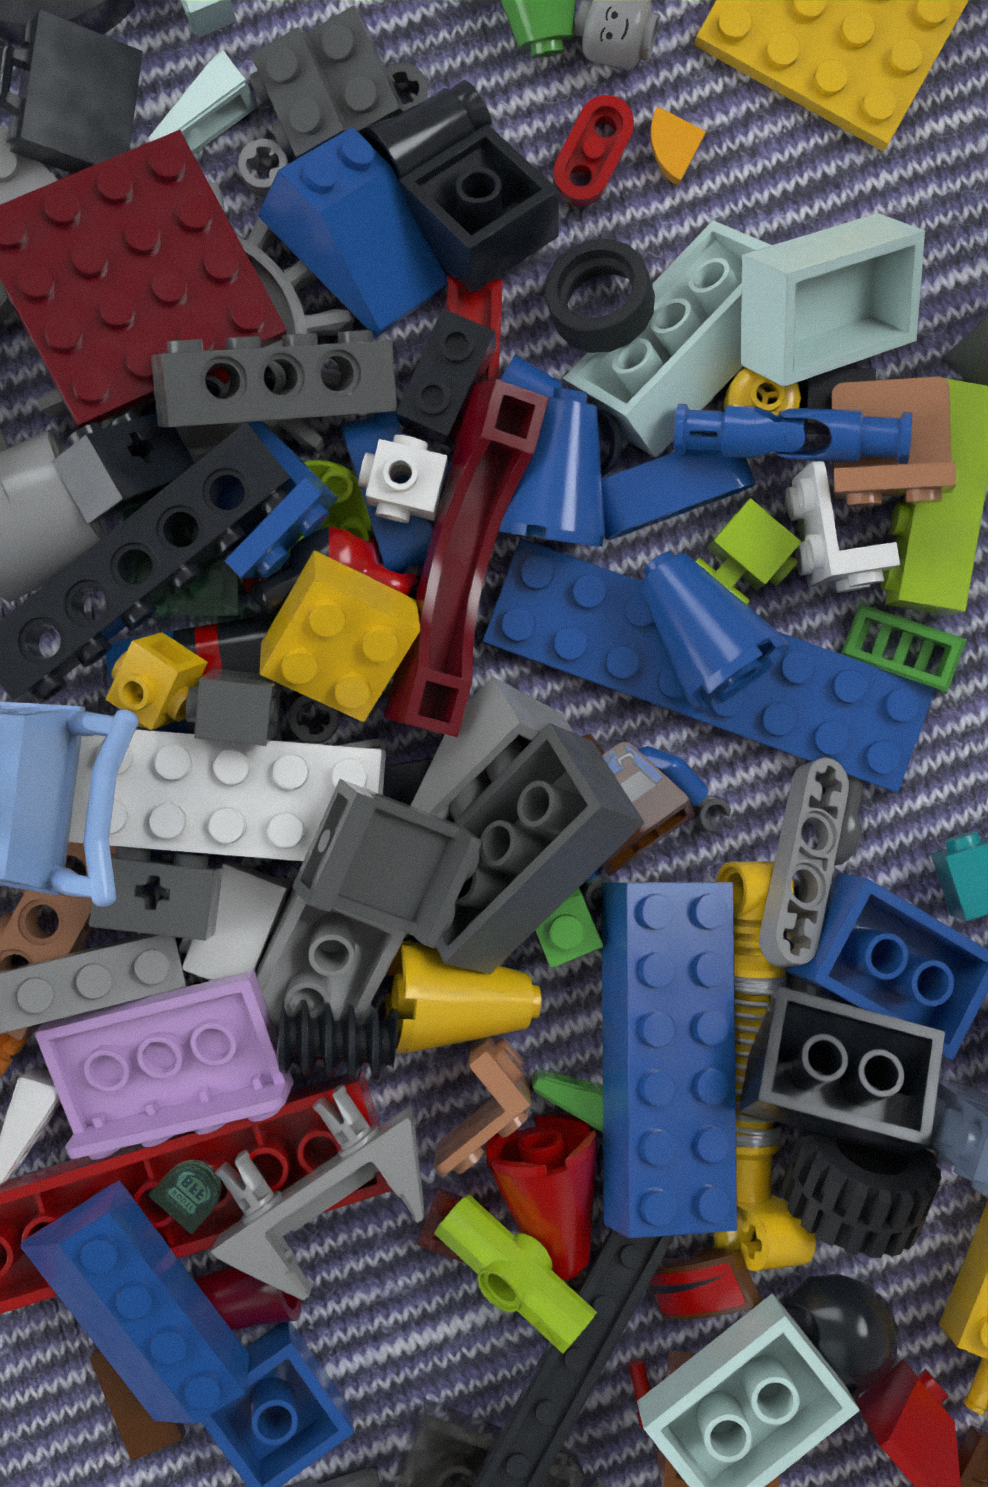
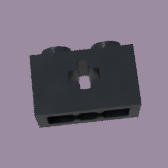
(444, 377)
(121, 464)

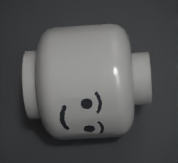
(617, 31)

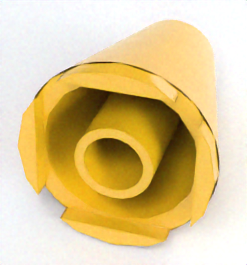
(452, 1003)

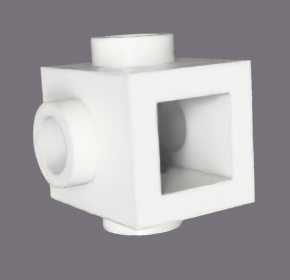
(416, 496)

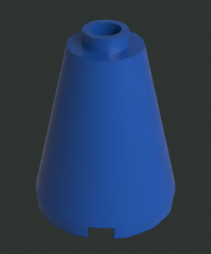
(563, 481)
(707, 630)

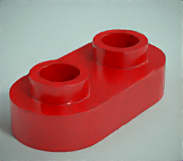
(591, 153)

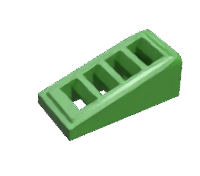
(953, 647)
(572, 1094)

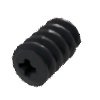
(337, 1040)

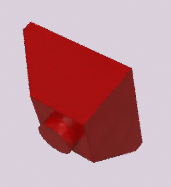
(913, 1426)

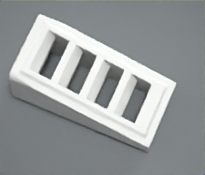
(28, 1114)

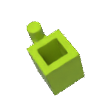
(752, 549)

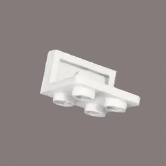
(819, 551)

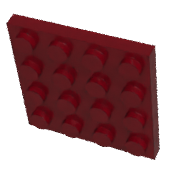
(120, 267)

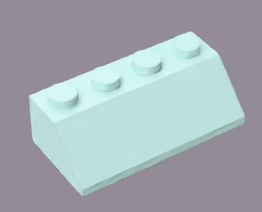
(686, 347)

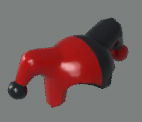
(339, 546)

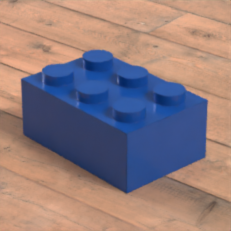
(896, 961)

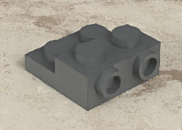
(324, 82)

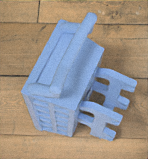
(38, 792)

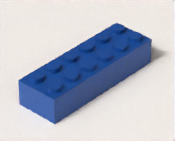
(668, 1058)

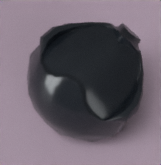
(847, 1326)

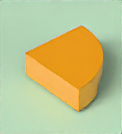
(673, 144)

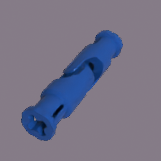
(757, 432)

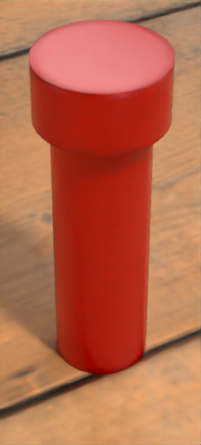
(639, 1382)

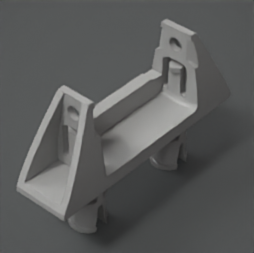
(257, 1240)

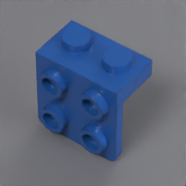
(295, 516)

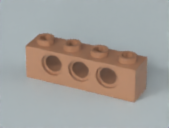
(24, 937)

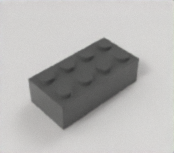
(541, 838)

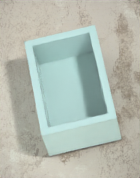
(830, 298)

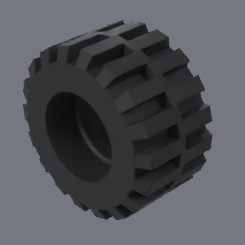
(859, 1193)

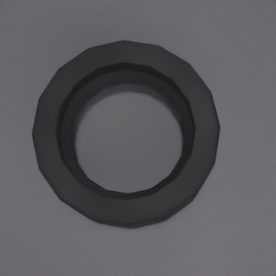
(584, 263)

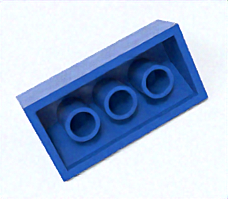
(141, 1307)

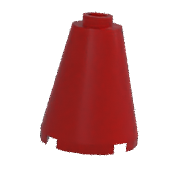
(550, 1186)

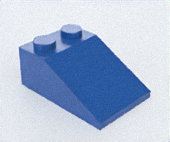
(355, 230)

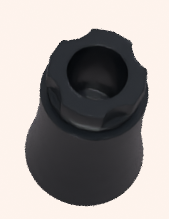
(428, 127)

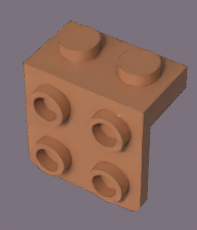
(929, 462)
(501, 1072)

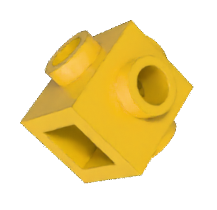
(155, 680)

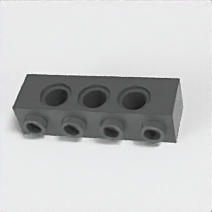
(364, 384)

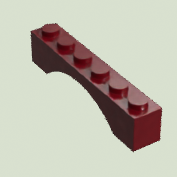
(486, 467)

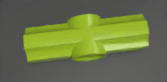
(515, 1273)

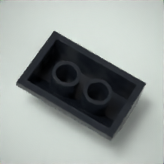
(844, 1072)

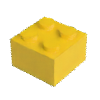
(339, 637)

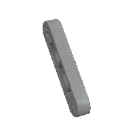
(796, 857)

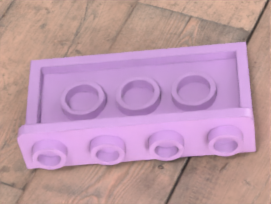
(165, 1065)

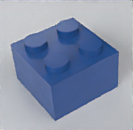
(285, 1416)

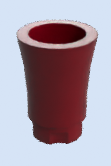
(247, 1300)

